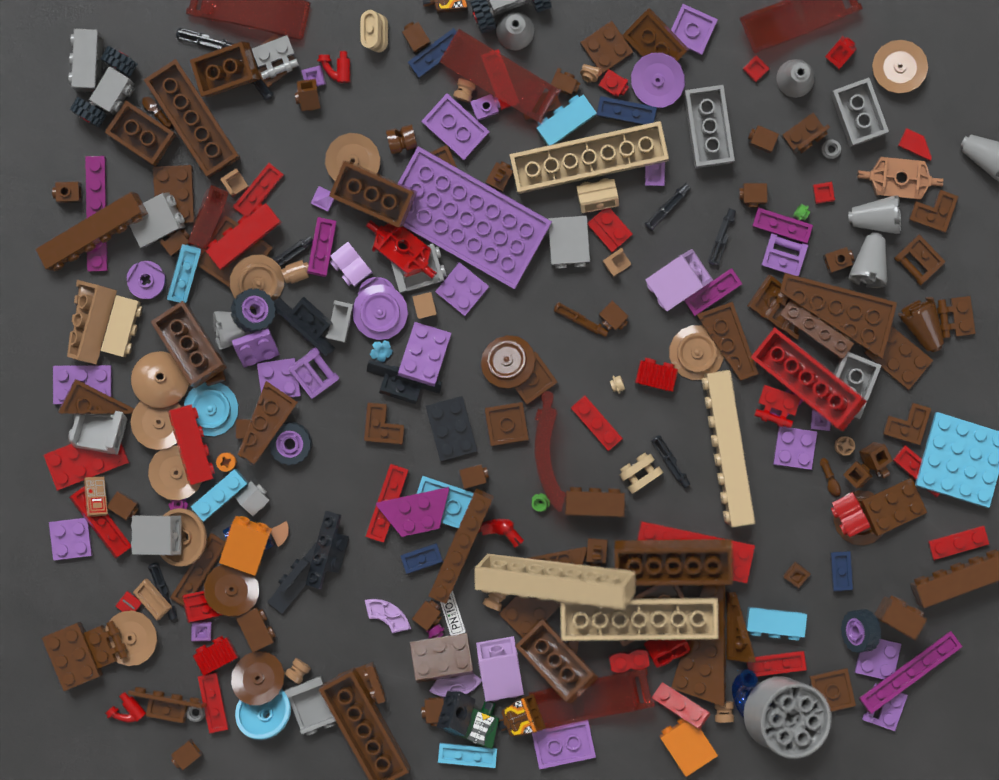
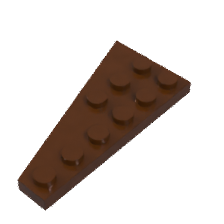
(854, 314)
(703, 667)

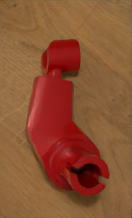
(503, 527)

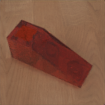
(208, 216)

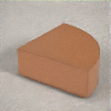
(280, 533)

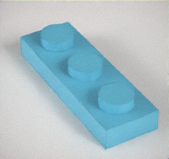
(183, 273)
(467, 755)

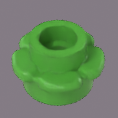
(801, 212)
(538, 506)

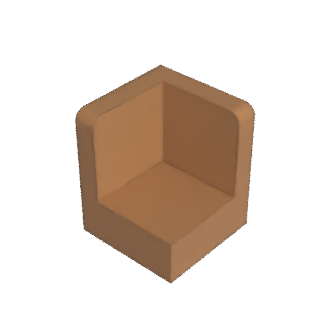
(234, 182)
(616, 262)
(424, 305)

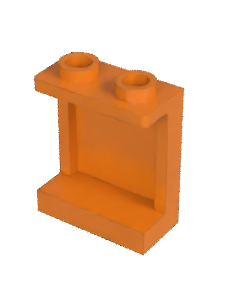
(245, 545)
(687, 746)

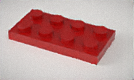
(72, 464)

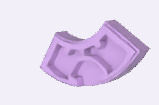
(388, 613)
(460, 683)

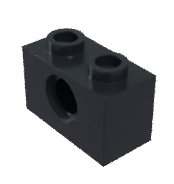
(456, 713)

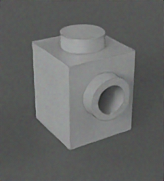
(252, 498)

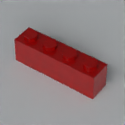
(243, 236)
(190, 444)

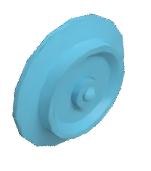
(215, 407)

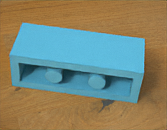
(566, 120)
(219, 495)
(776, 623)

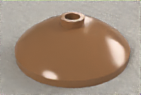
(157, 392)
(195, 545)

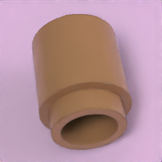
(295, 271)

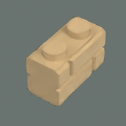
(597, 195)

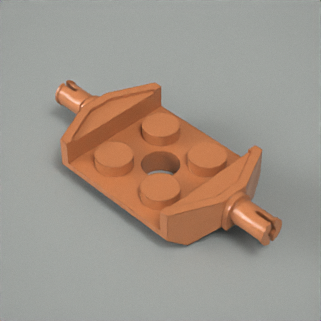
(885, 182)

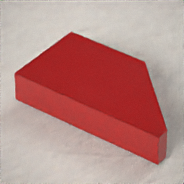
(915, 144)

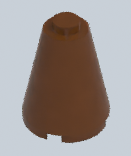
(924, 323)

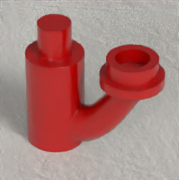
(343, 67)
(131, 705)

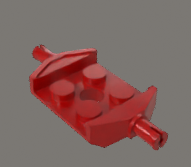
(411, 260)

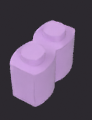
(350, 264)

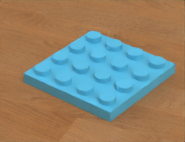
(960, 460)

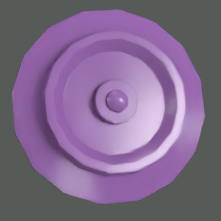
(658, 80)
(380, 312)

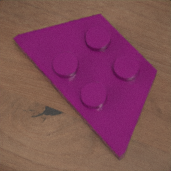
(415, 512)

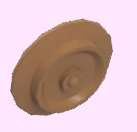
(900, 66)
(352, 148)
(259, 273)
(694, 353)
(153, 426)
(168, 475)
(137, 634)

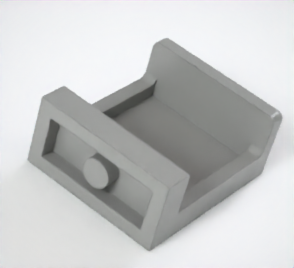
(160, 221)
(569, 241)
(420, 279)
(98, 431)
(156, 535)
(310, 706)

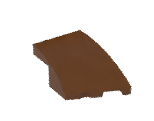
(770, 303)

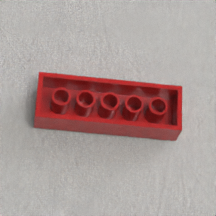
(809, 379)
(741, 552)

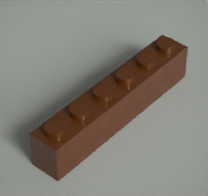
(92, 231)
(461, 546)

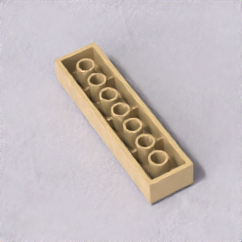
(589, 157)
(728, 448)
(555, 581)
(641, 620)

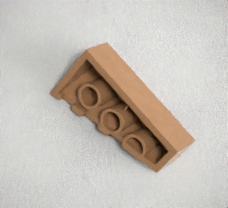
(90, 321)

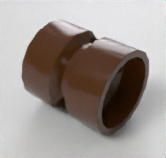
(401, 139)

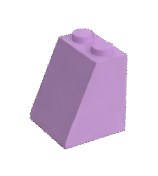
(678, 280)
(499, 669)

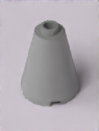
(512, 37)
(793, 84)
(983, 152)
(878, 215)
(871, 263)
(226, 329)

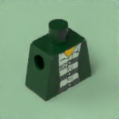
(482, 725)

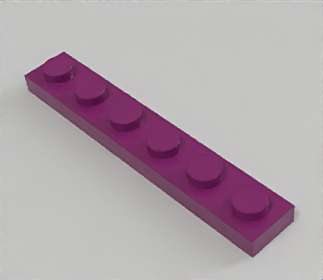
(95, 202)
(910, 672)

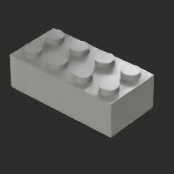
(709, 126)

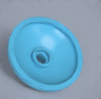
(253, 720)

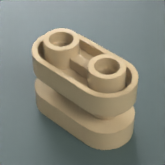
(374, 31)
(629, 471)

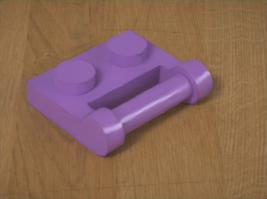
(784, 261)
(307, 375)
(889, 713)

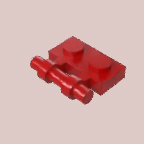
(778, 400)

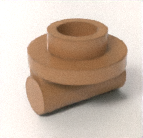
(590, 73)

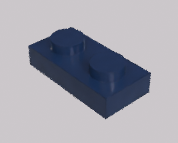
(421, 558)
(841, 571)

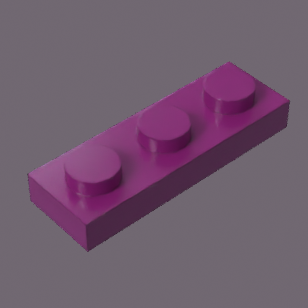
(782, 225)
(321, 247)
(713, 292)

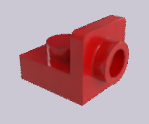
(841, 51)
(614, 84)

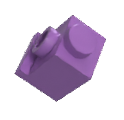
(480, 112)

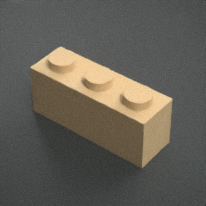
(121, 326)

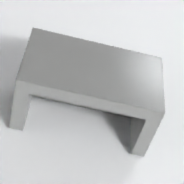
(340, 321)

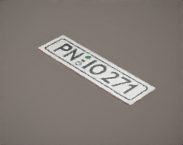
(453, 616)

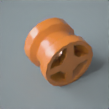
(229, 462)

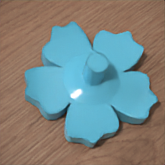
(381, 350)

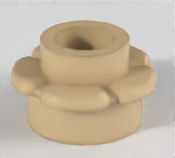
(617, 384)

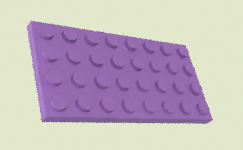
(471, 218)

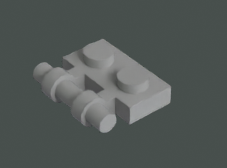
(272, 52)

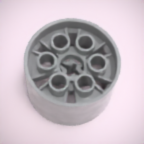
(813, 717)

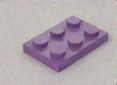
(455, 126)
(424, 354)
(95, 376)
(563, 744)

